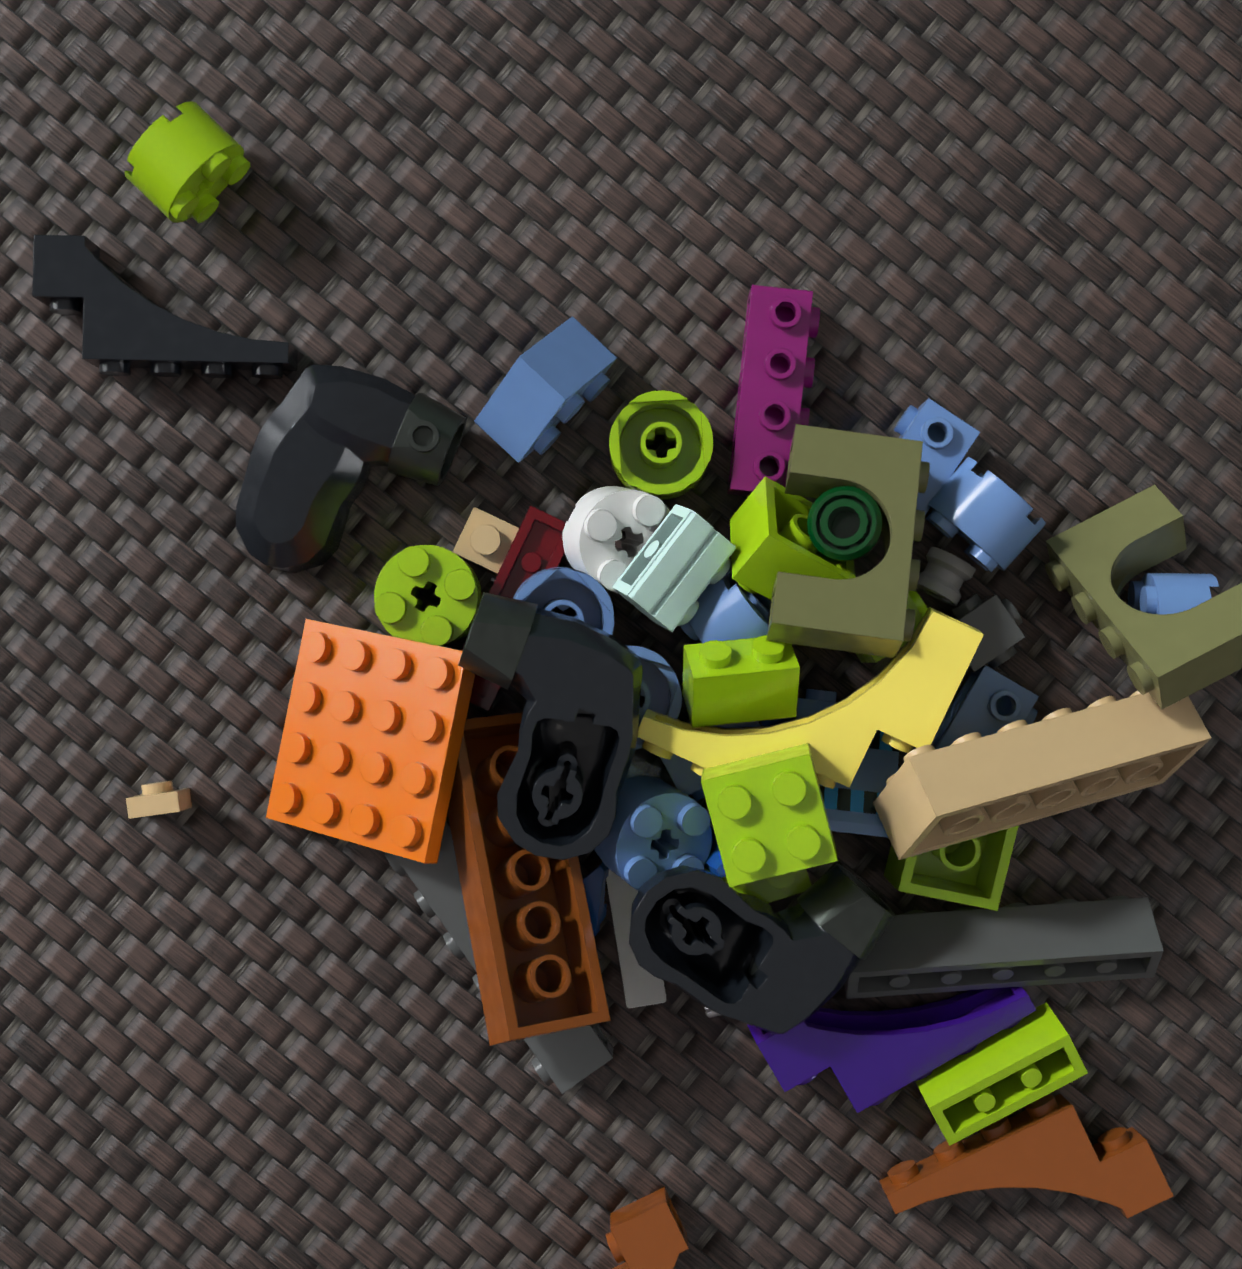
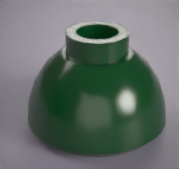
(844, 523)

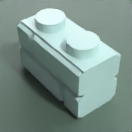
(675, 568)

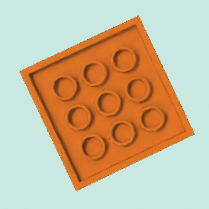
(371, 740)

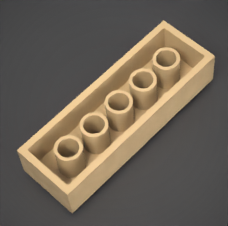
(1035, 770)

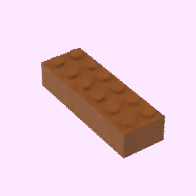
(521, 909)

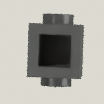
(997, 622)

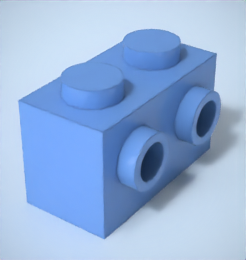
(944, 443)
(985, 706)

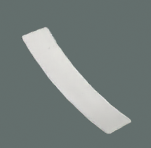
(639, 985)

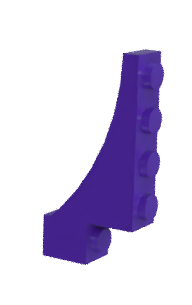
(889, 1048)

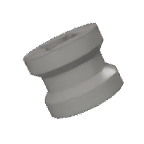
(944, 576)

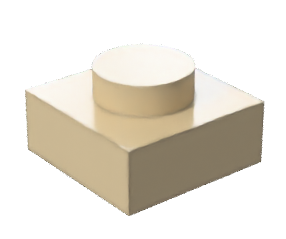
(485, 540)
(158, 799)

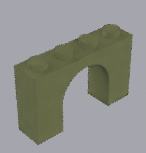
(871, 609)
(1162, 652)

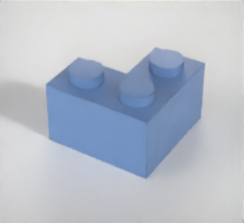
(545, 389)

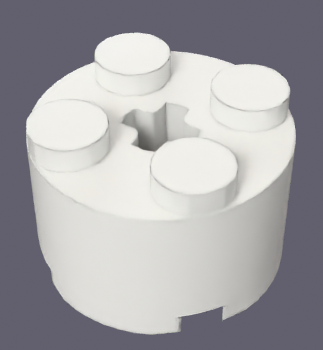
(598, 523)

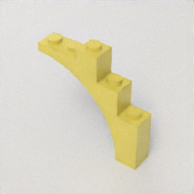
(901, 701)

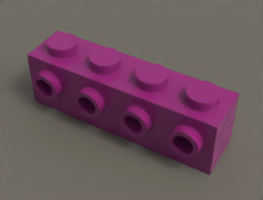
(771, 384)

